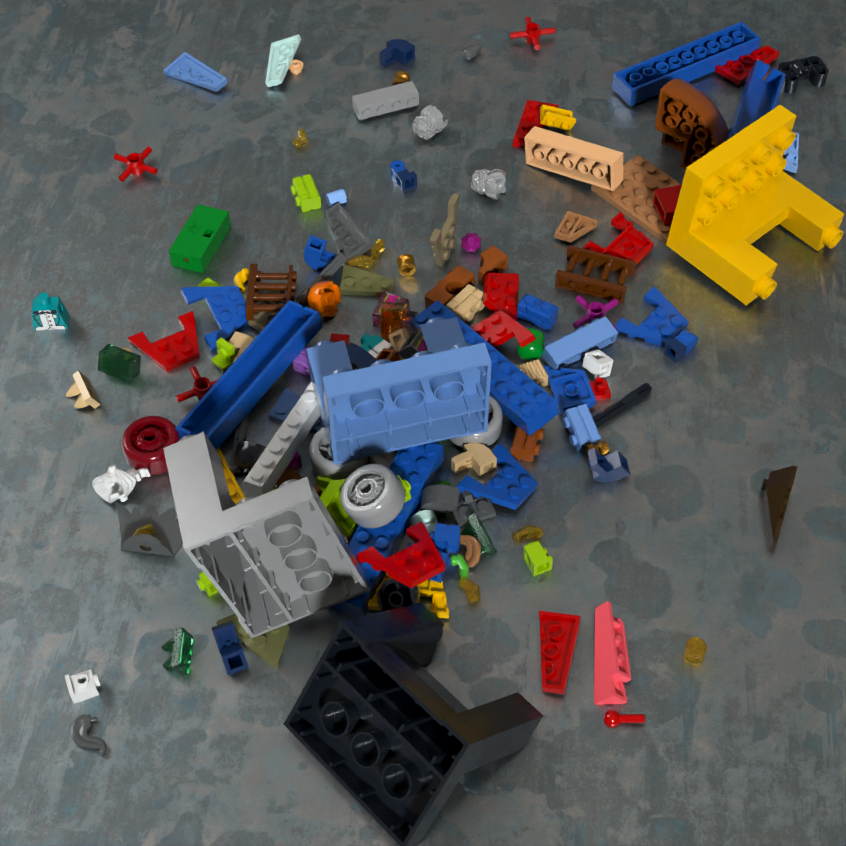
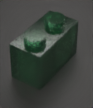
(119, 363)

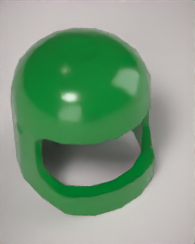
(534, 349)

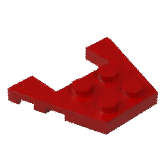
(628, 245)
(500, 328)
(173, 349)
(411, 564)

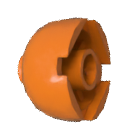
(324, 298)

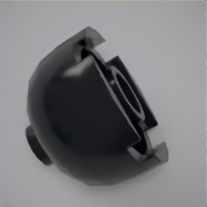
(247, 455)
(396, 595)

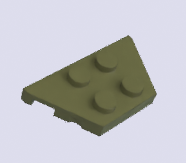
(266, 646)

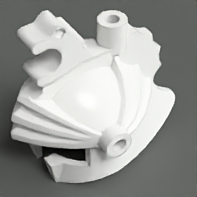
(118, 483)

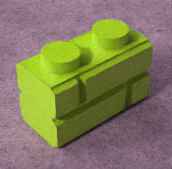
(306, 193)

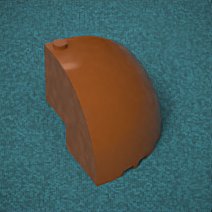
(689, 121)

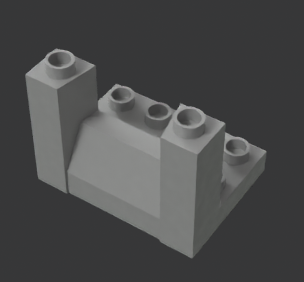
(268, 553)

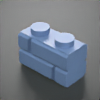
(580, 426)

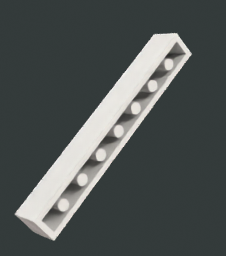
(283, 445)

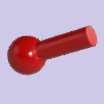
(613, 718)

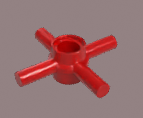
(532, 33)
(135, 164)
(200, 388)

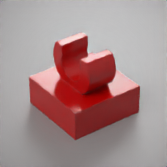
(600, 388)

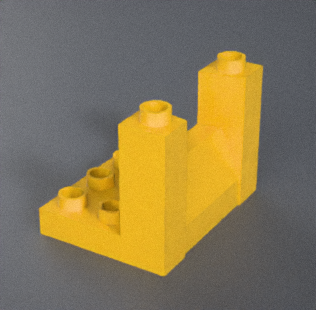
(740, 196)

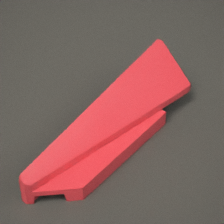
(610, 658)

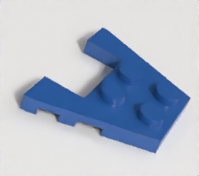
(226, 307)
(660, 325)
(507, 487)

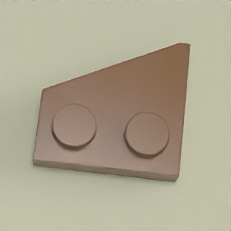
(574, 226)

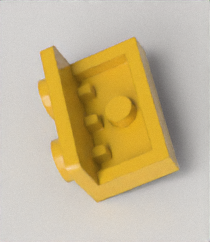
(556, 117)

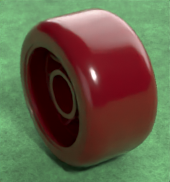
(145, 441)

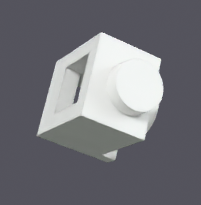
(598, 363)
(83, 685)

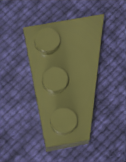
(364, 283)

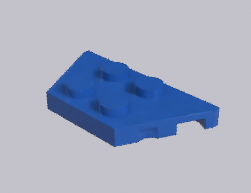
(570, 388)

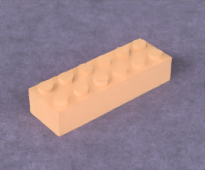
(574, 158)

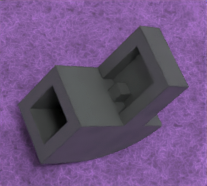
(440, 498)

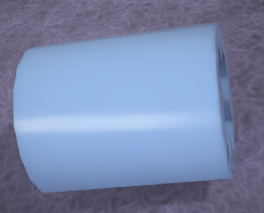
(336, 196)

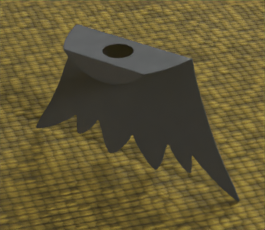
(163, 541)

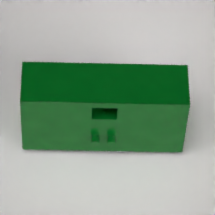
(200, 238)

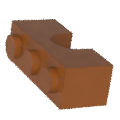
(453, 283)

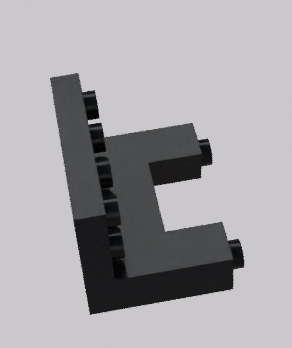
(393, 727)

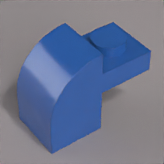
(315, 253)

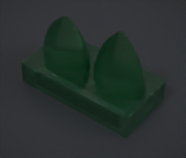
(476, 529)
(181, 649)

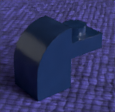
(397, 50)
(608, 467)
(229, 647)

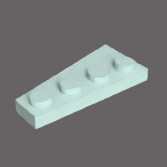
(280, 59)

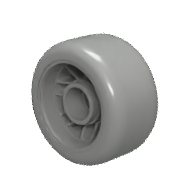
(494, 429)
(322, 460)
(372, 496)

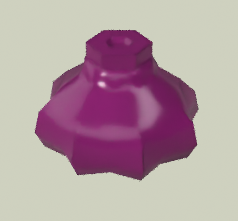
(471, 242)

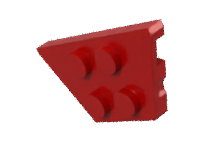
(501, 293)

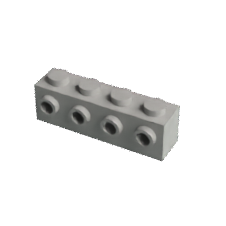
(385, 100)

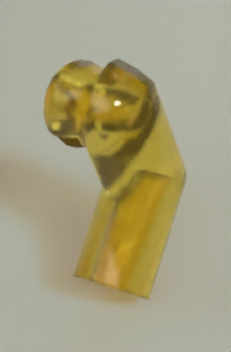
(301, 139)
(377, 249)
(362, 260)
(146, 529)
(528, 531)
(473, 590)

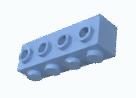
(573, 346)

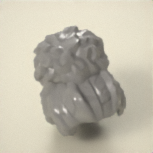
(429, 122)
(489, 182)

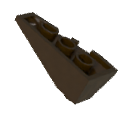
(775, 501)

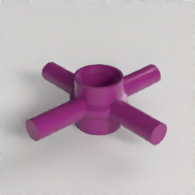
(594, 310)

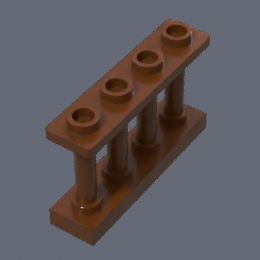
(255, 286)
(591, 286)

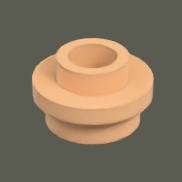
(296, 66)

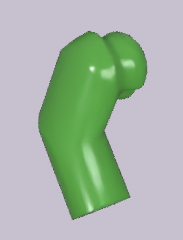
(459, 560)

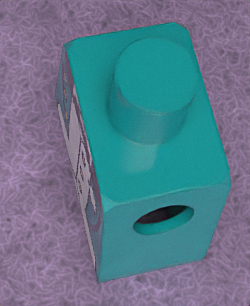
(49, 313)

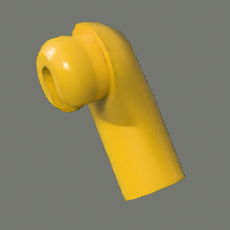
(240, 278)

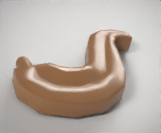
(473, 549)

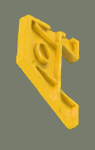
(427, 589)

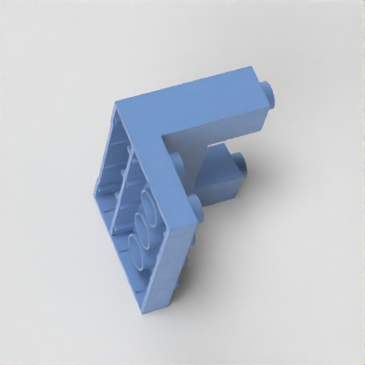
(402, 401)

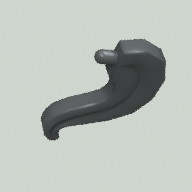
(80, 735)

